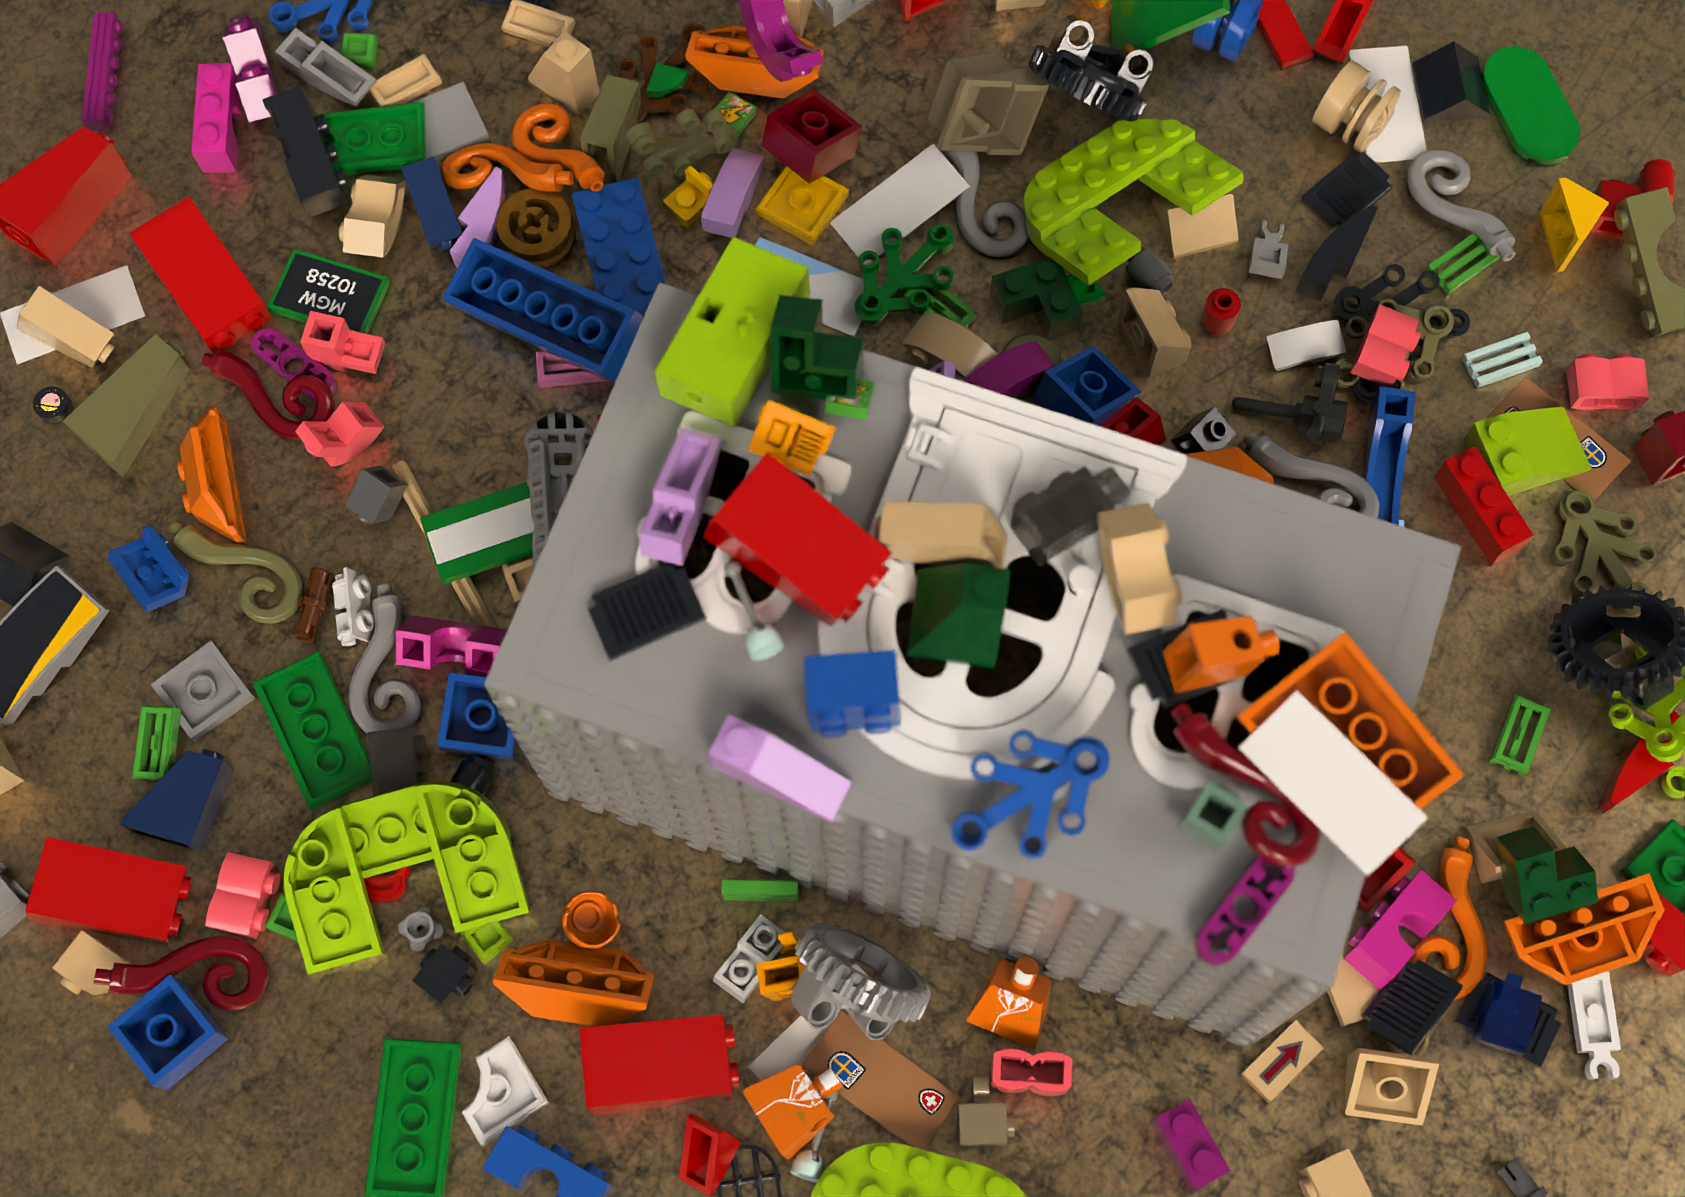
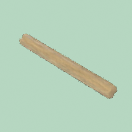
(464, 587)

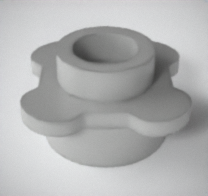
(410, 926)

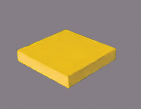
(801, 206)

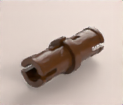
(312, 604)

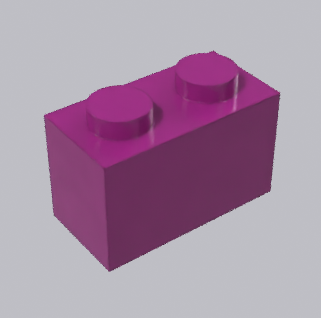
(1190, 1146)

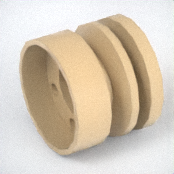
(1356, 106)

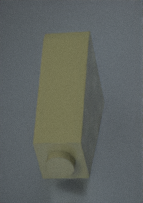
(608, 123)

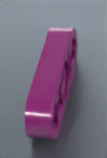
(288, 352)
(1233, 942)

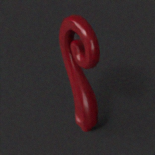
(239, 372)
(1212, 752)
(135, 979)

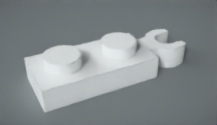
(1595, 1023)

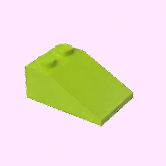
(1529, 448)

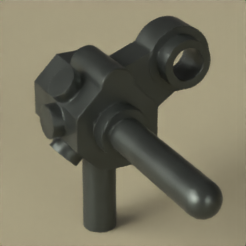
(1316, 415)

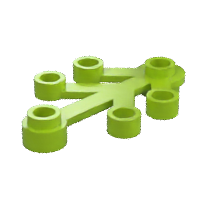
(1661, 712)

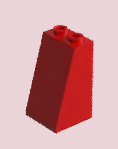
(62, 194)
(201, 275)
(798, 542)
(107, 892)
(657, 1063)

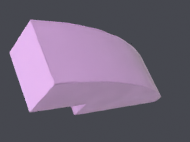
(732, 193)
(480, 215)
(680, 496)

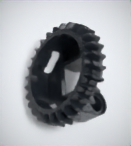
(1090, 80)
(1598, 637)

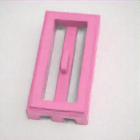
(564, 378)

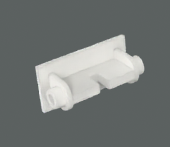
(353, 593)

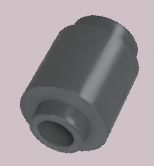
(1150, 271)

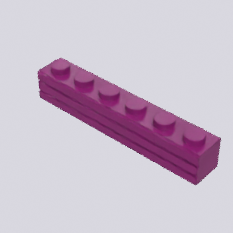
(102, 71)

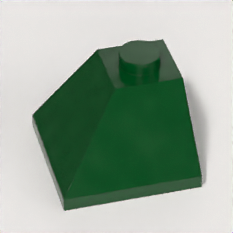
(959, 614)

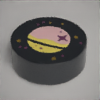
(52, 404)

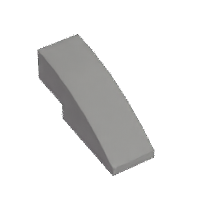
(323, 68)

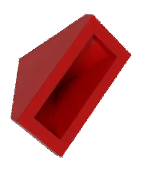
(1384, 878)
(705, 1154)

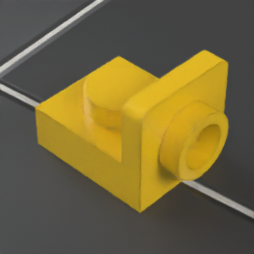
(690, 197)

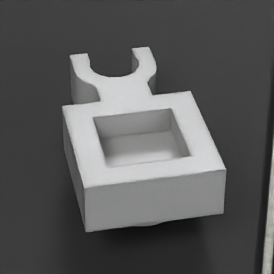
(1268, 254)

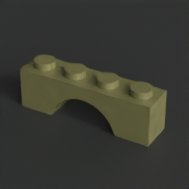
(1643, 222)

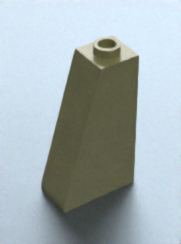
(129, 403)

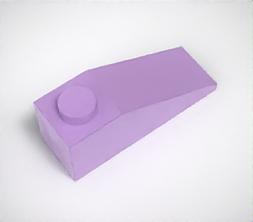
(777, 769)

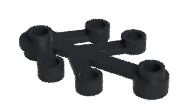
(1367, 306)

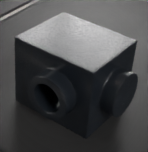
(1204, 433)
(446, 974)

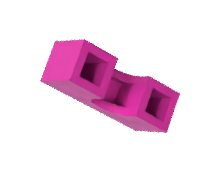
(213, 134)
(429, 641)
(1380, 950)

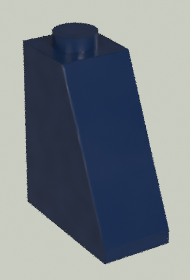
(432, 204)
(182, 801)

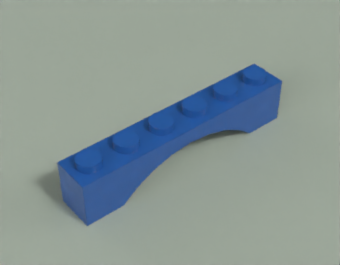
(1387, 447)

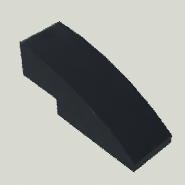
(1336, 254)

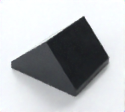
(1450, 85)
(24, 561)

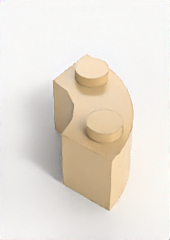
(373, 215)
(941, 339)
(1138, 568)

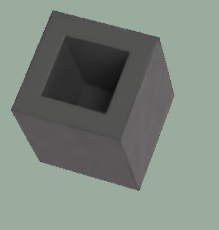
(376, 495)

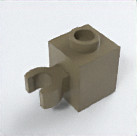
(983, 1122)

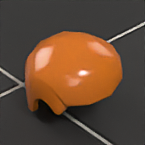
(590, 919)

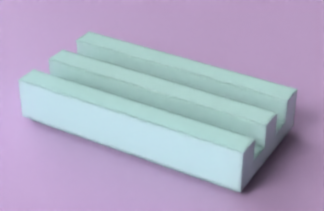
(1526, 350)

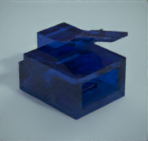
(1507, 1016)

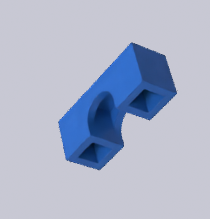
(519, 1156)

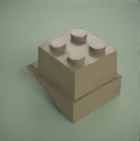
(986, 105)

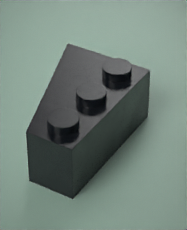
(307, 151)

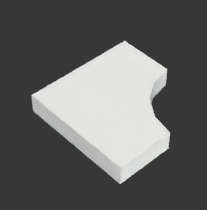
(505, 1093)

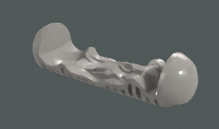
(550, 437)

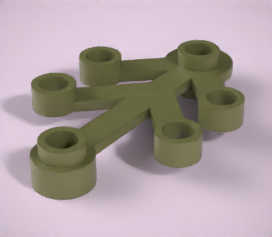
(718, 139)
(1430, 334)
(1599, 544)

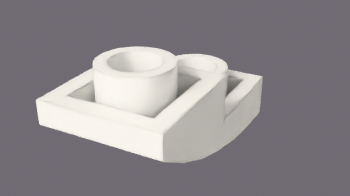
(1306, 344)
(757, 945)

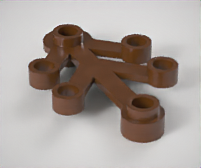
(676, 59)

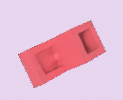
(337, 347)
(343, 435)

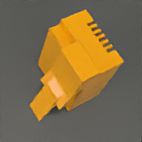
(791, 437)
(779, 976)

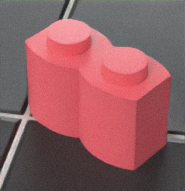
(1386, 346)
(1607, 383)
(242, 895)
(1043, 1073)

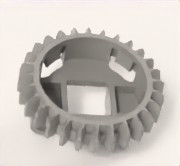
(831, 982)

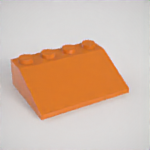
(1369, 715)

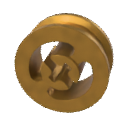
(528, 212)

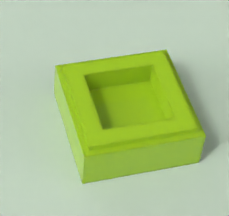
(488, 940)

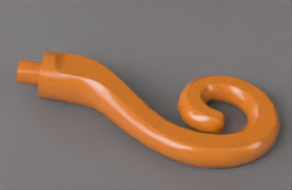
(584, 167)
(534, 175)
(1454, 876)

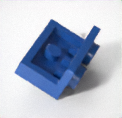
(150, 570)

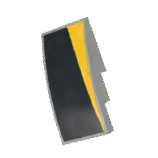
(42, 636)

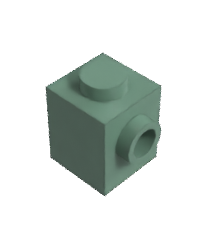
(1213, 816)

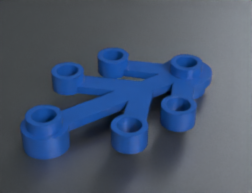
(285, 10)
(1036, 789)

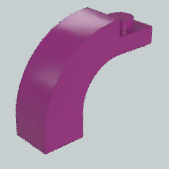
(775, 40)
(1013, 371)

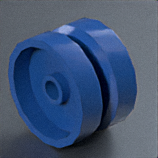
(1234, 27)

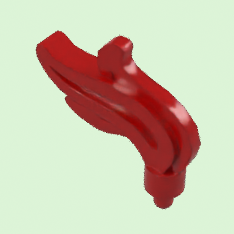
(387, 887)

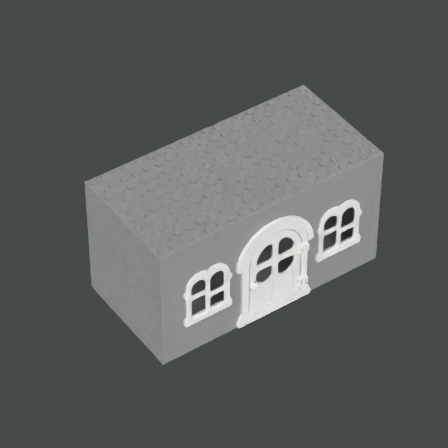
(1098, 905)

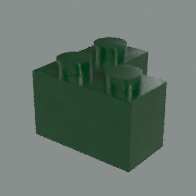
(1038, 289)
(812, 361)
(1541, 880)

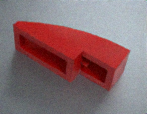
(1342, 28)
(1633, 772)

